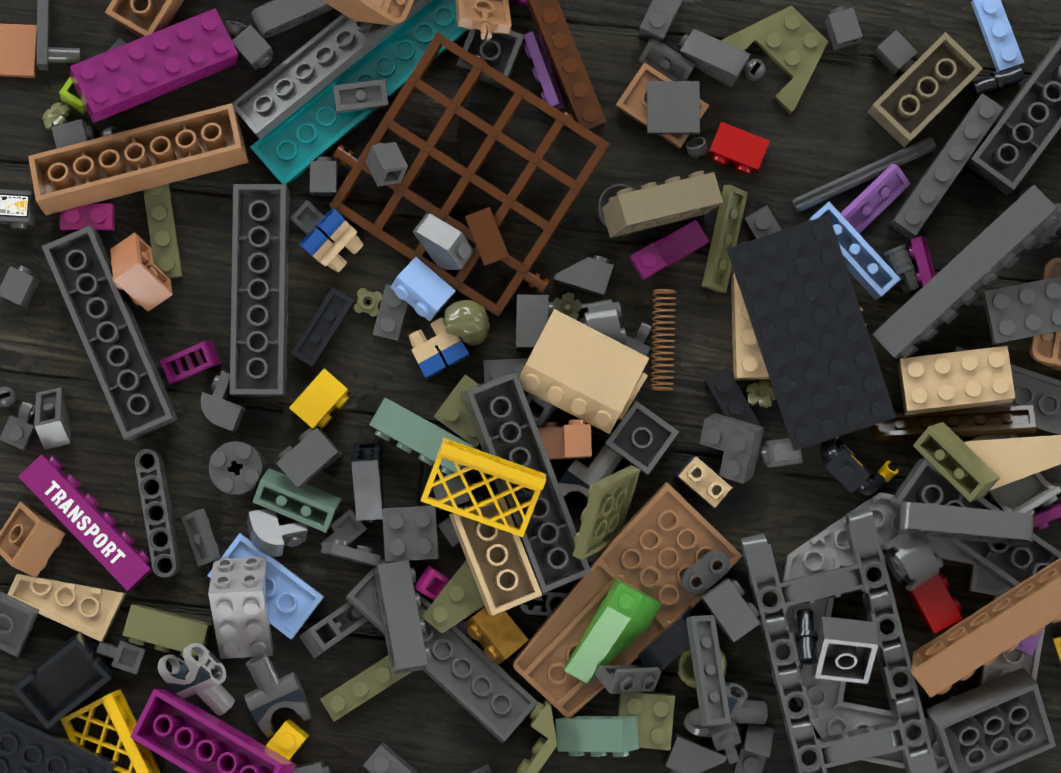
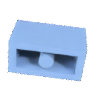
(422, 289)

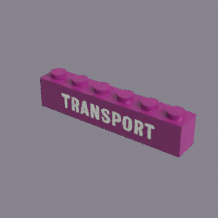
(87, 522)

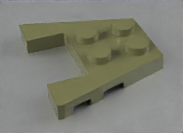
(790, 44)

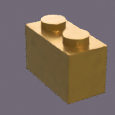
(496, 634)

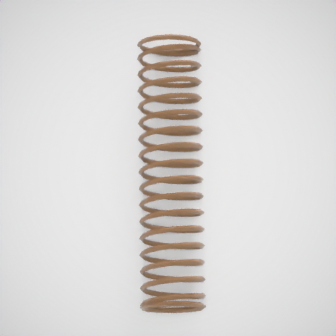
(662, 291)

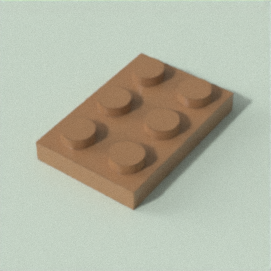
(634, 101)

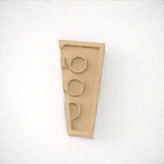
(73, 605)

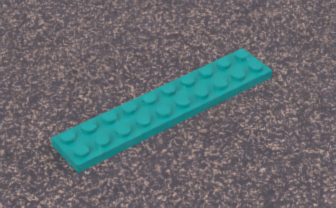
(318, 126)

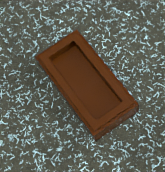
(487, 236)

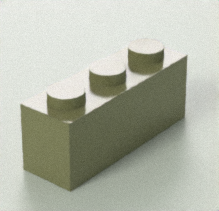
(956, 461)
(164, 629)

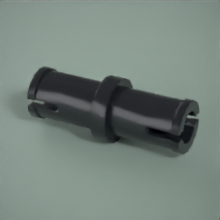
(996, 81)
(806, 636)

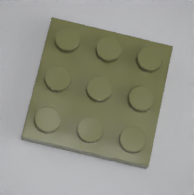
(605, 511)

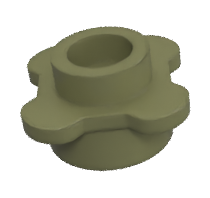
(363, 296)

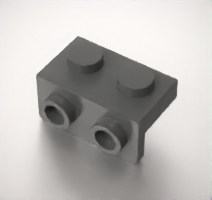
(628, 678)

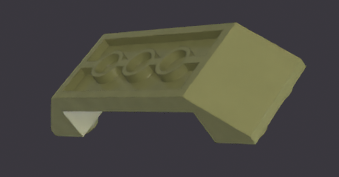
(543, 722)

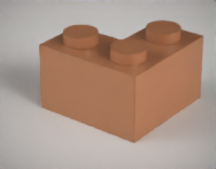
(137, 273)
(567, 442)

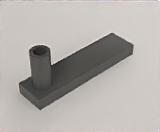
(49, 54)
(708, 673)

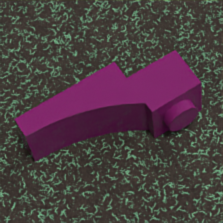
(668, 250)

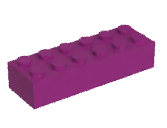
(153, 65)
(200, 740)

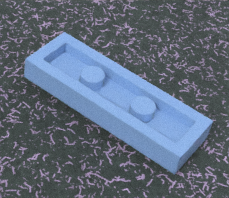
(997, 34)

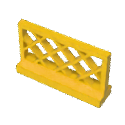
(491, 465)
(123, 724)

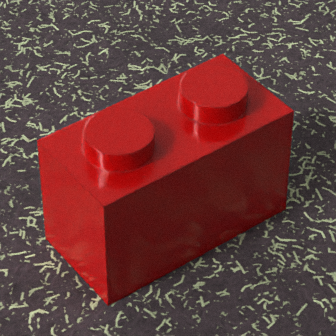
(738, 149)
(935, 604)

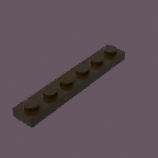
(961, 421)

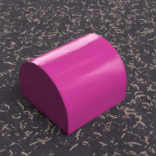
(431, 582)

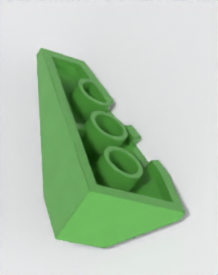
(616, 624)

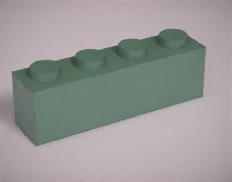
(413, 433)

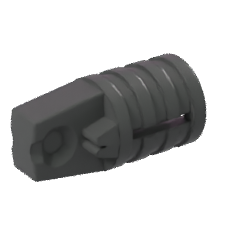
(902, 265)

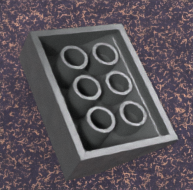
(992, 725)

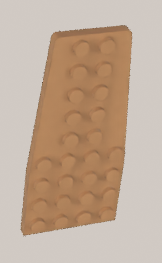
(646, 554)

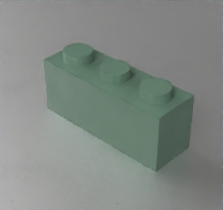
(302, 504)
(597, 735)

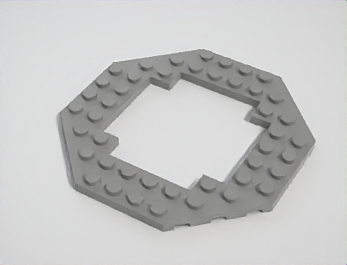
(830, 551)

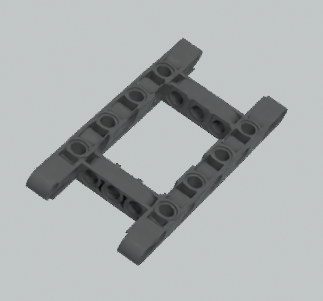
(891, 652)

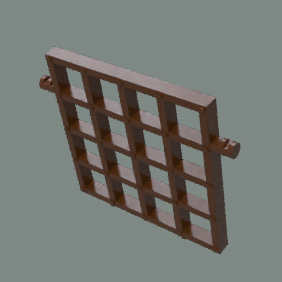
(469, 174)

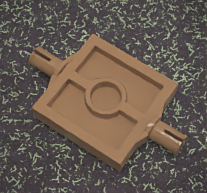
(484, 15)

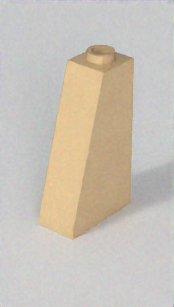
(1018, 457)

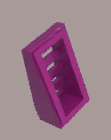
(210, 355)

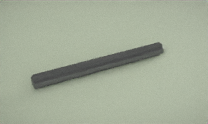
(863, 174)

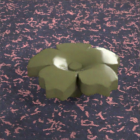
(56, 115)
(567, 305)
(762, 394)

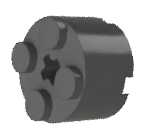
(604, 318)
(224, 460)
(911, 559)

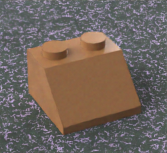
(29, 540)

